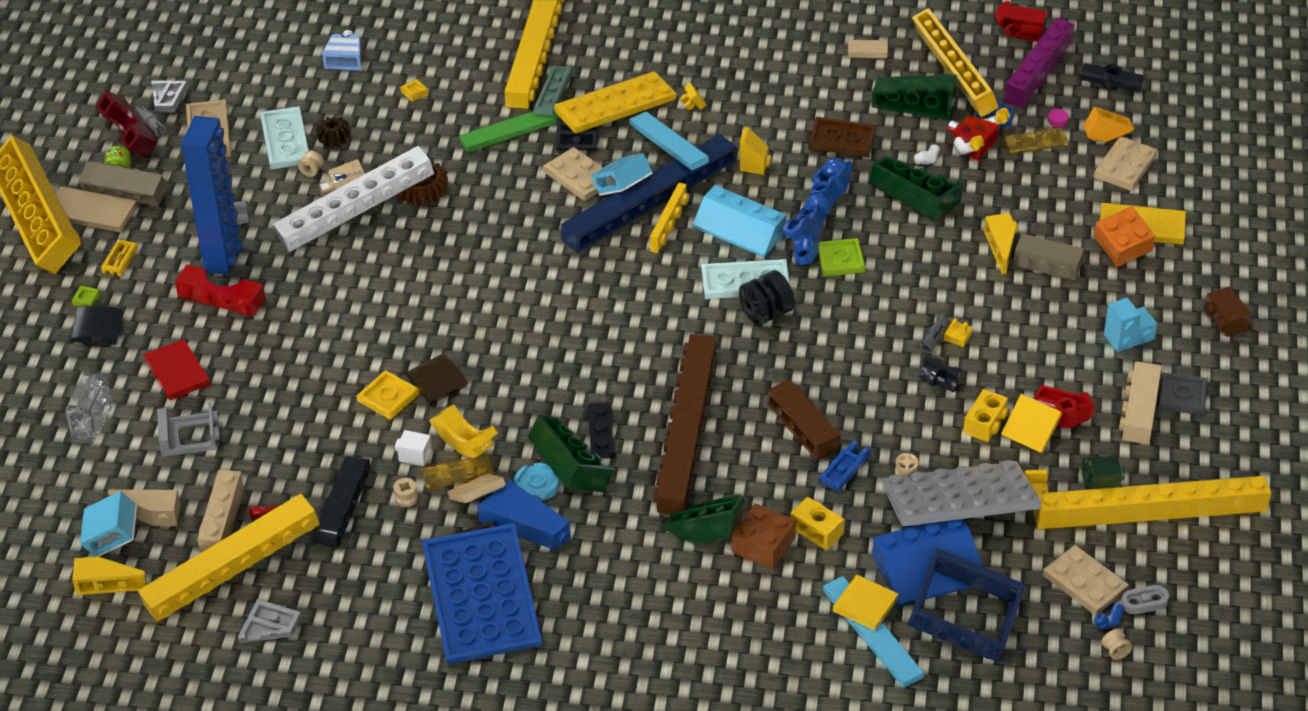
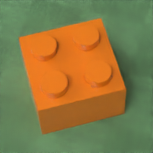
(1124, 236)

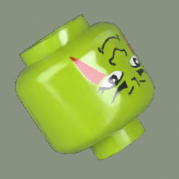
(118, 156)

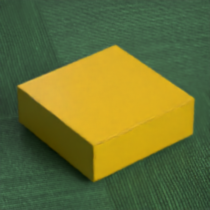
(414, 90)

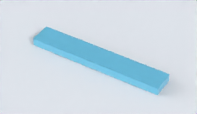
(669, 140)
(880, 642)

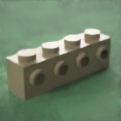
(123, 182)

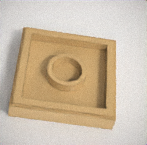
(476, 488)

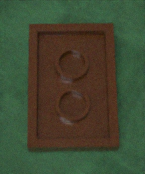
(842, 136)

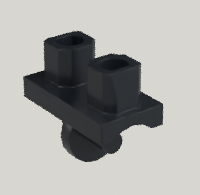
(940, 374)

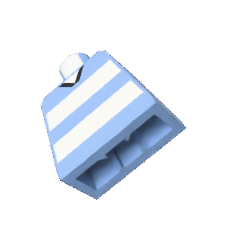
(343, 52)

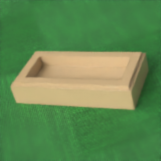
(867, 48)

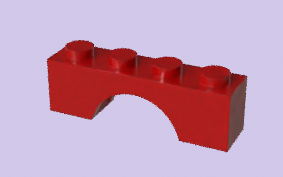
(242, 297)

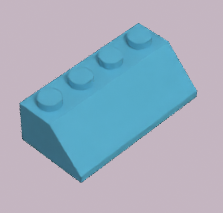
(740, 221)

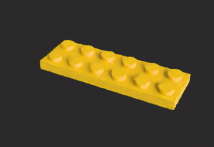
(614, 102)

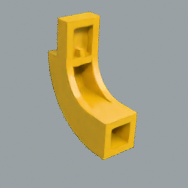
(460, 434)

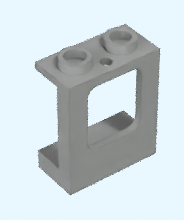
(169, 431)

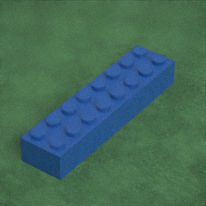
(212, 194)

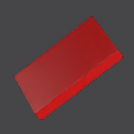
(176, 369)

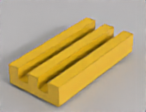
(123, 258)

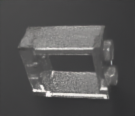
(89, 407)

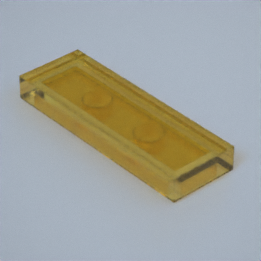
(1035, 141)
(456, 471)

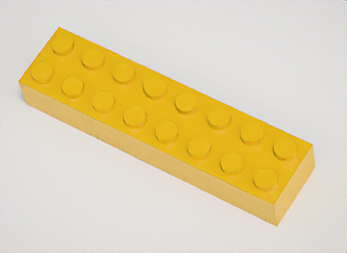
(35, 206)

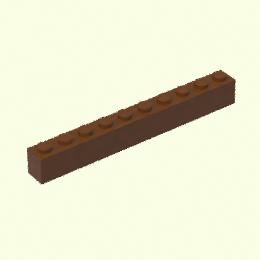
(686, 425)

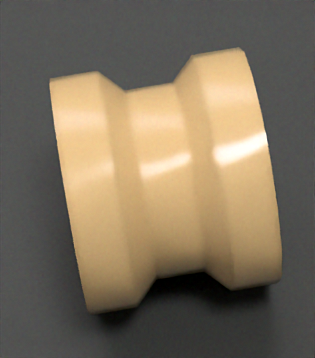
(310, 163)
(906, 464)
(405, 492)
(1117, 644)

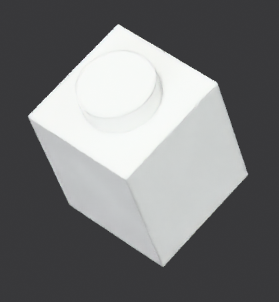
(413, 448)

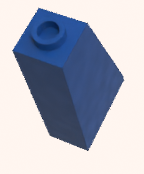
(531, 517)

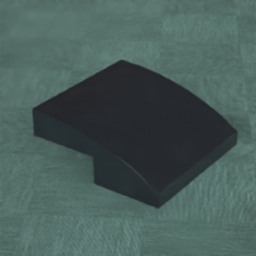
(568, 139)
(97, 324)

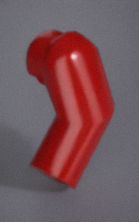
(257, 511)

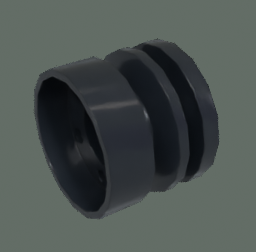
(766, 297)

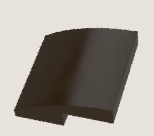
(437, 378)

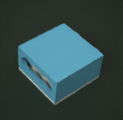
(621, 174)
(108, 524)

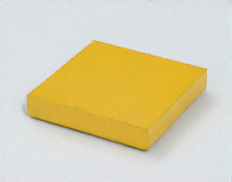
(388, 394)
(1031, 423)
(865, 602)

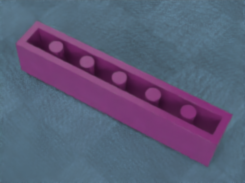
(1039, 63)

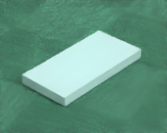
(284, 137)
(724, 279)

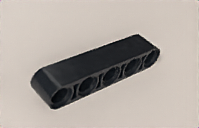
(342, 501)

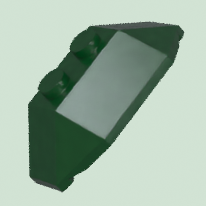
(707, 520)

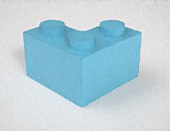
(1128, 326)

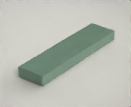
(552, 90)

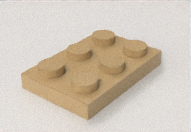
(1125, 163)
(573, 172)
(1085, 580)

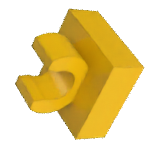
(692, 98)
(958, 333)

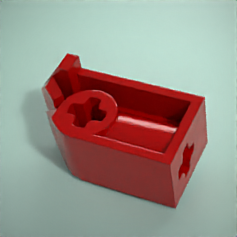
(1021, 21)
(1075, 407)

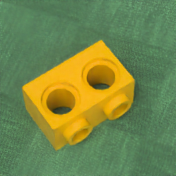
(986, 415)

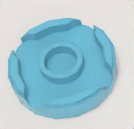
(538, 481)

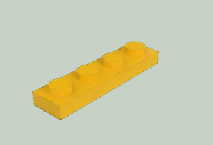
(667, 220)

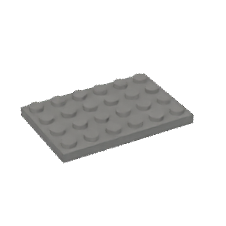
(960, 493)

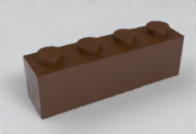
(803, 419)

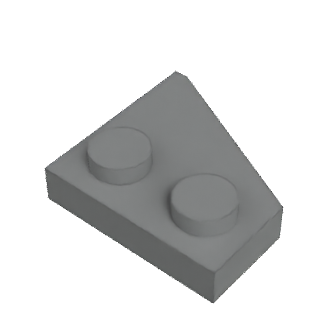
(168, 94)
(269, 622)

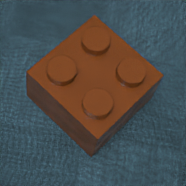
(763, 536)

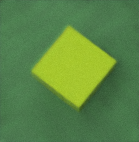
(86, 296)

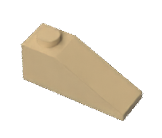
(154, 506)

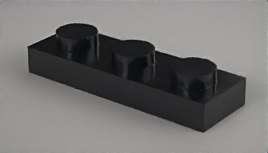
(601, 430)

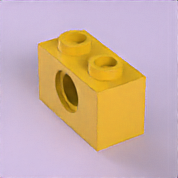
(818, 523)

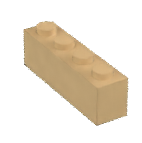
(1141, 402)
(221, 509)

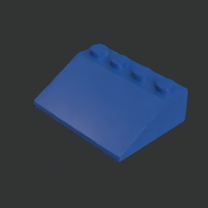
(907, 553)

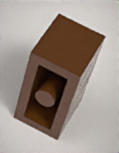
(1227, 311)

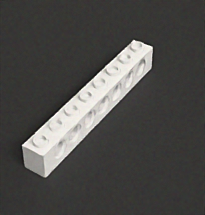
(353, 198)

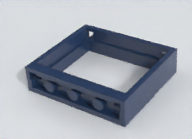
(976, 577)

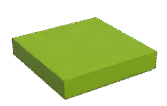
(841, 257)

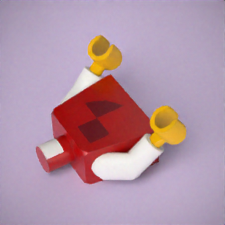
(977, 135)

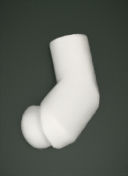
(927, 157)

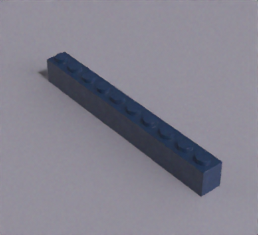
(643, 196)

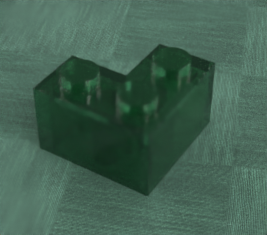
(1102, 472)

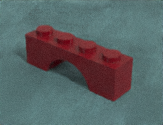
(136, 135)

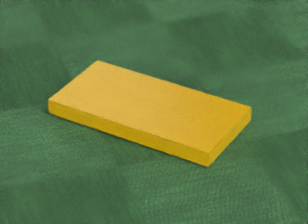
(1164, 223)

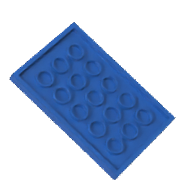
(481, 593)

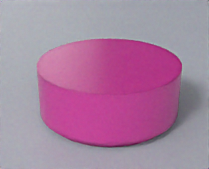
(1058, 118)

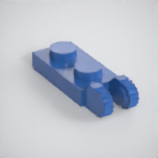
(844, 466)

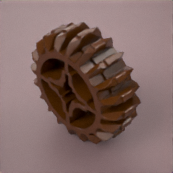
(428, 189)

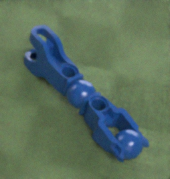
(828, 185)

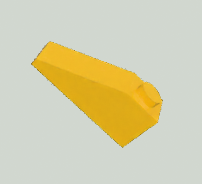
(1000, 234)
(101, 575)

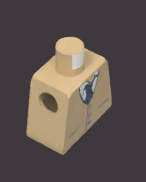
(341, 176)

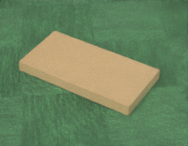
(212, 109)
(96, 209)

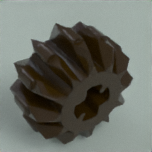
(333, 131)

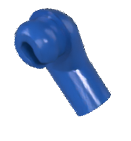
(1109, 621)

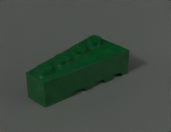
(917, 95)
(915, 187)
(569, 456)

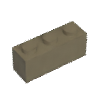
(1048, 256)

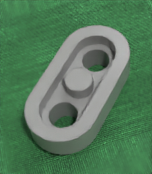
(1142, 599)

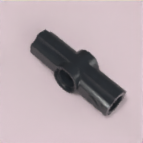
(1112, 77)

